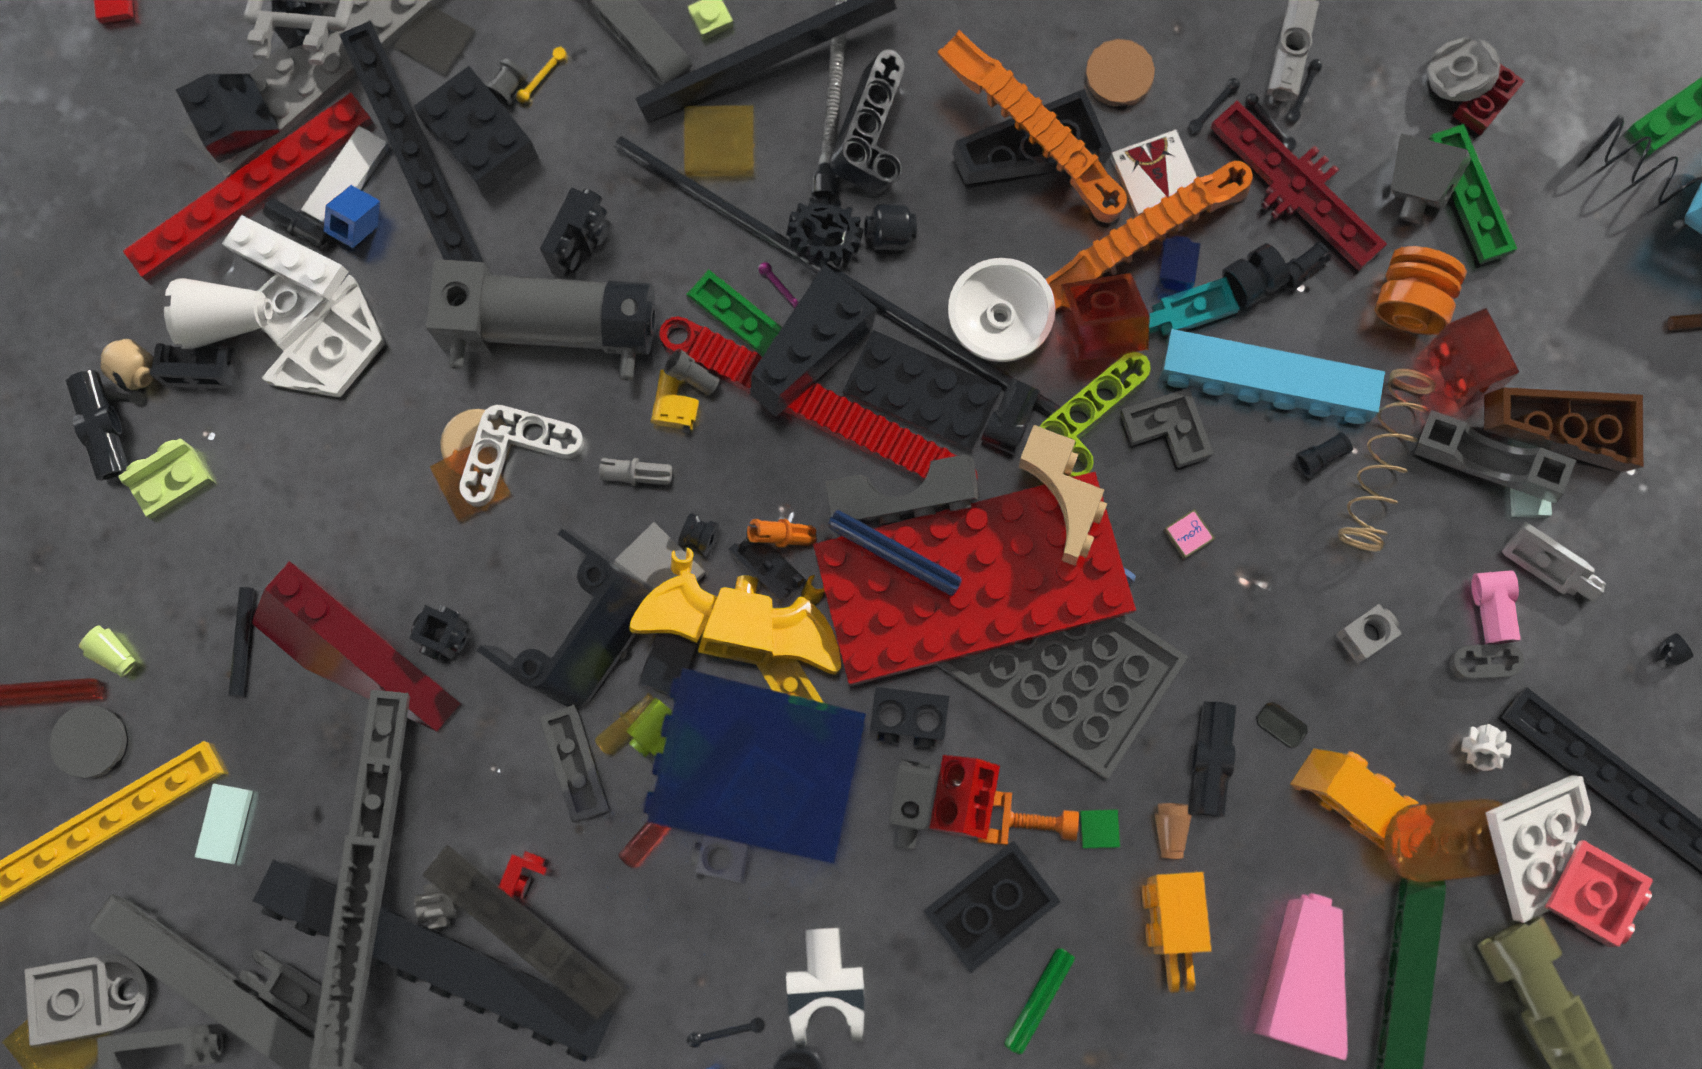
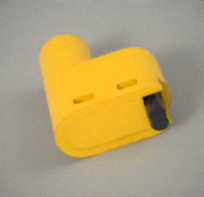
(672, 409)

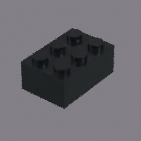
(476, 131)
(991, 907)

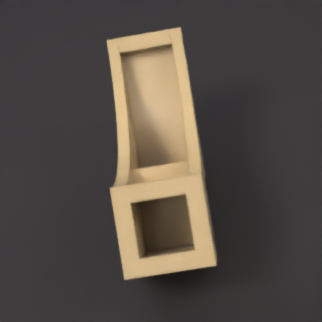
(1048, 458)

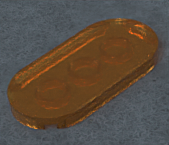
(1442, 840)

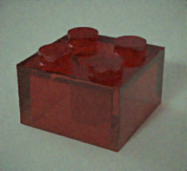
(1105, 317)
(1471, 358)

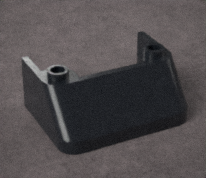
(594, 640)

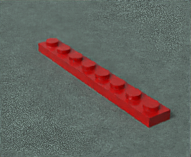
(247, 187)

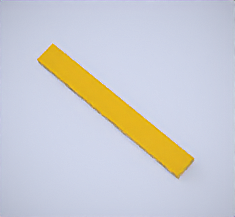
(107, 820)

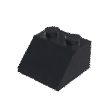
(227, 113)

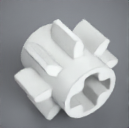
(1486, 747)

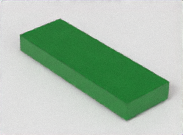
(734, 312)

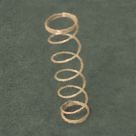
(1365, 532)

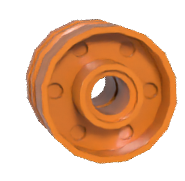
(1420, 290)

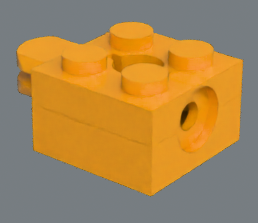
(1177, 923)

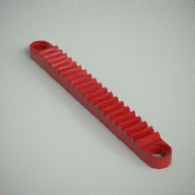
(814, 406)

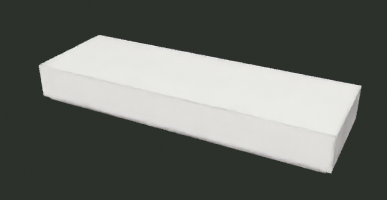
(351, 167)

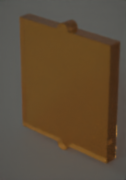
(449, 474)

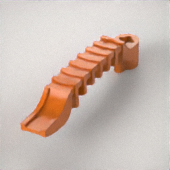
(985, 73)
(1187, 203)

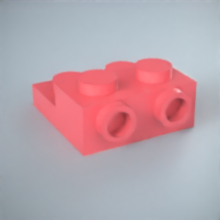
(1600, 895)

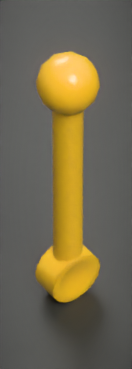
(559, 55)

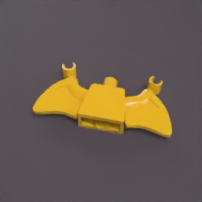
(739, 621)

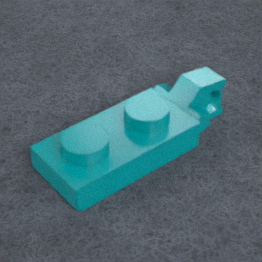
(1193, 307)

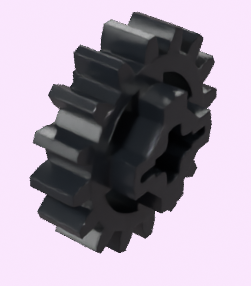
(824, 232)

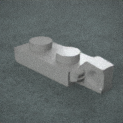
(1553, 563)

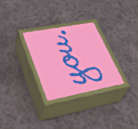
(1189, 534)

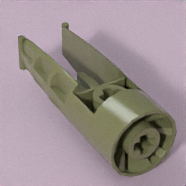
(1551, 1013)

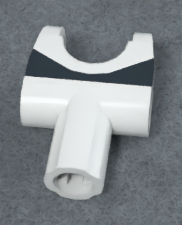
(825, 985)

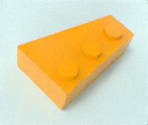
(1352, 791)

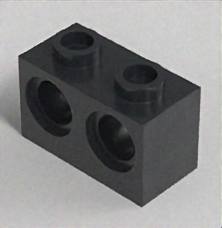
(910, 706)

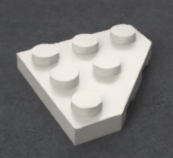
(1536, 841)

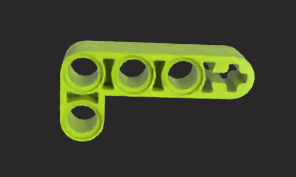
(1096, 408)

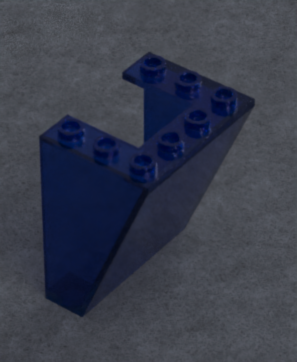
(755, 766)

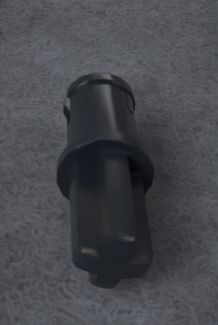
(296, 223)

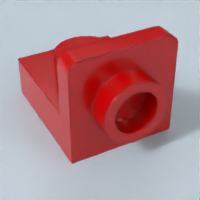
(515, 877)

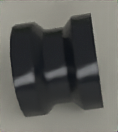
(698, 534)

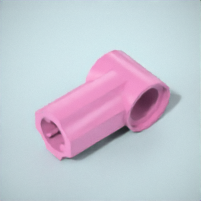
(1497, 597)

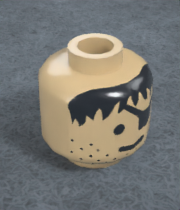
(127, 364)

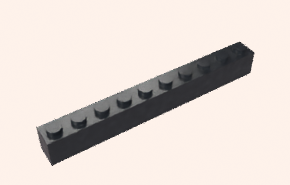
(443, 963)

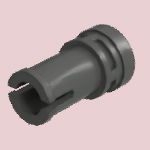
(685, 369)

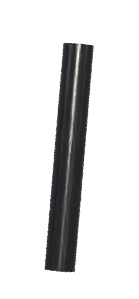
(241, 642)

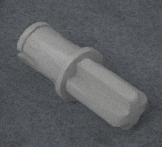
(634, 472)

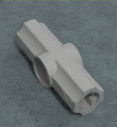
(1290, 64)

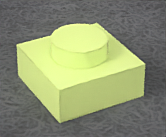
(710, 17)

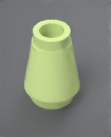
(106, 650)

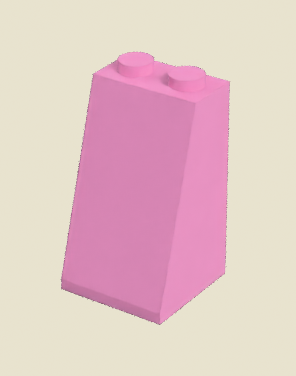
(1307, 980)

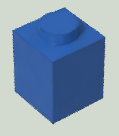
(351, 216)

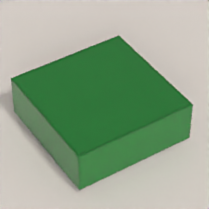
(1099, 829)

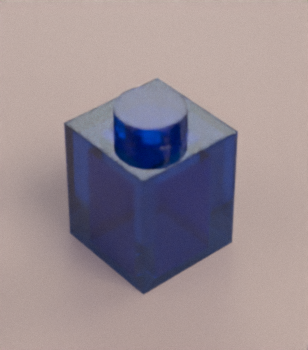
(1177, 264)

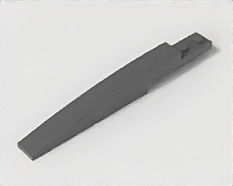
(361, 882)

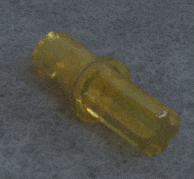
(616, 733)

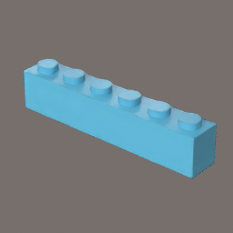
(1272, 376)

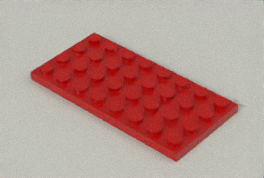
(1008, 592)

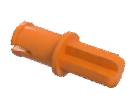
(781, 533)

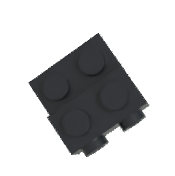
(576, 227)

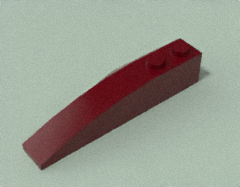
(343, 648)

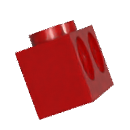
(964, 796)

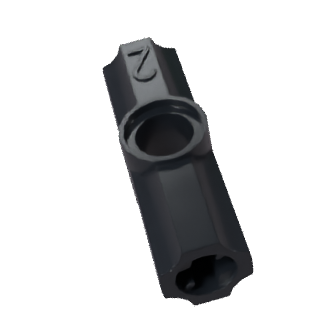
(97, 425)
(1213, 759)

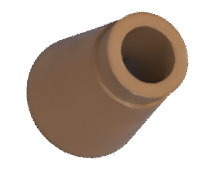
(1172, 829)

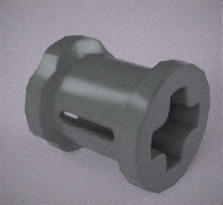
(506, 80)

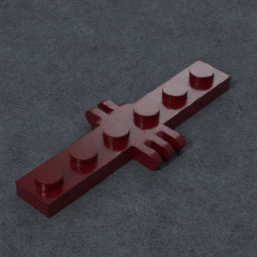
(1298, 185)

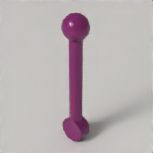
(766, 269)

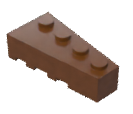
(1577, 424)

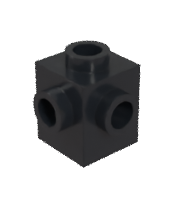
(429, 625)

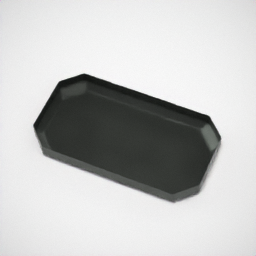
(1282, 724)

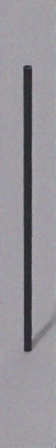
(781, 243)

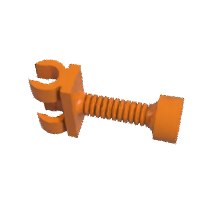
(1065, 824)

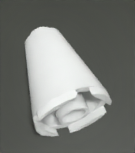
(212, 312)

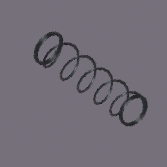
(1606, 134)

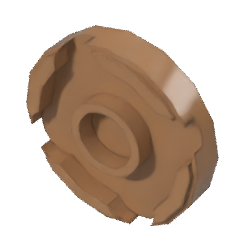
(1120, 73)

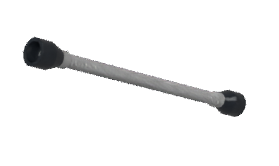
(825, 181)

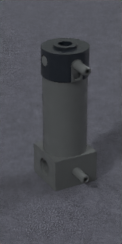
(478, 308)

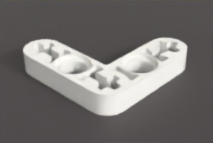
(501, 441)

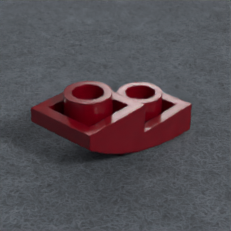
(1483, 110)

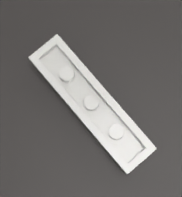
(285, 257)

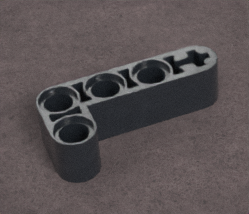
(872, 118)

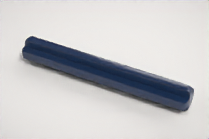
(894, 552)

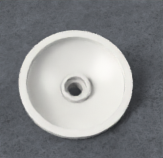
(1007, 289)

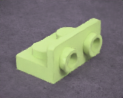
(165, 477)

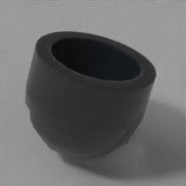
(1675, 650)

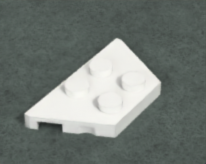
(332, 349)

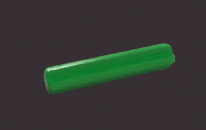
(1039, 1001)

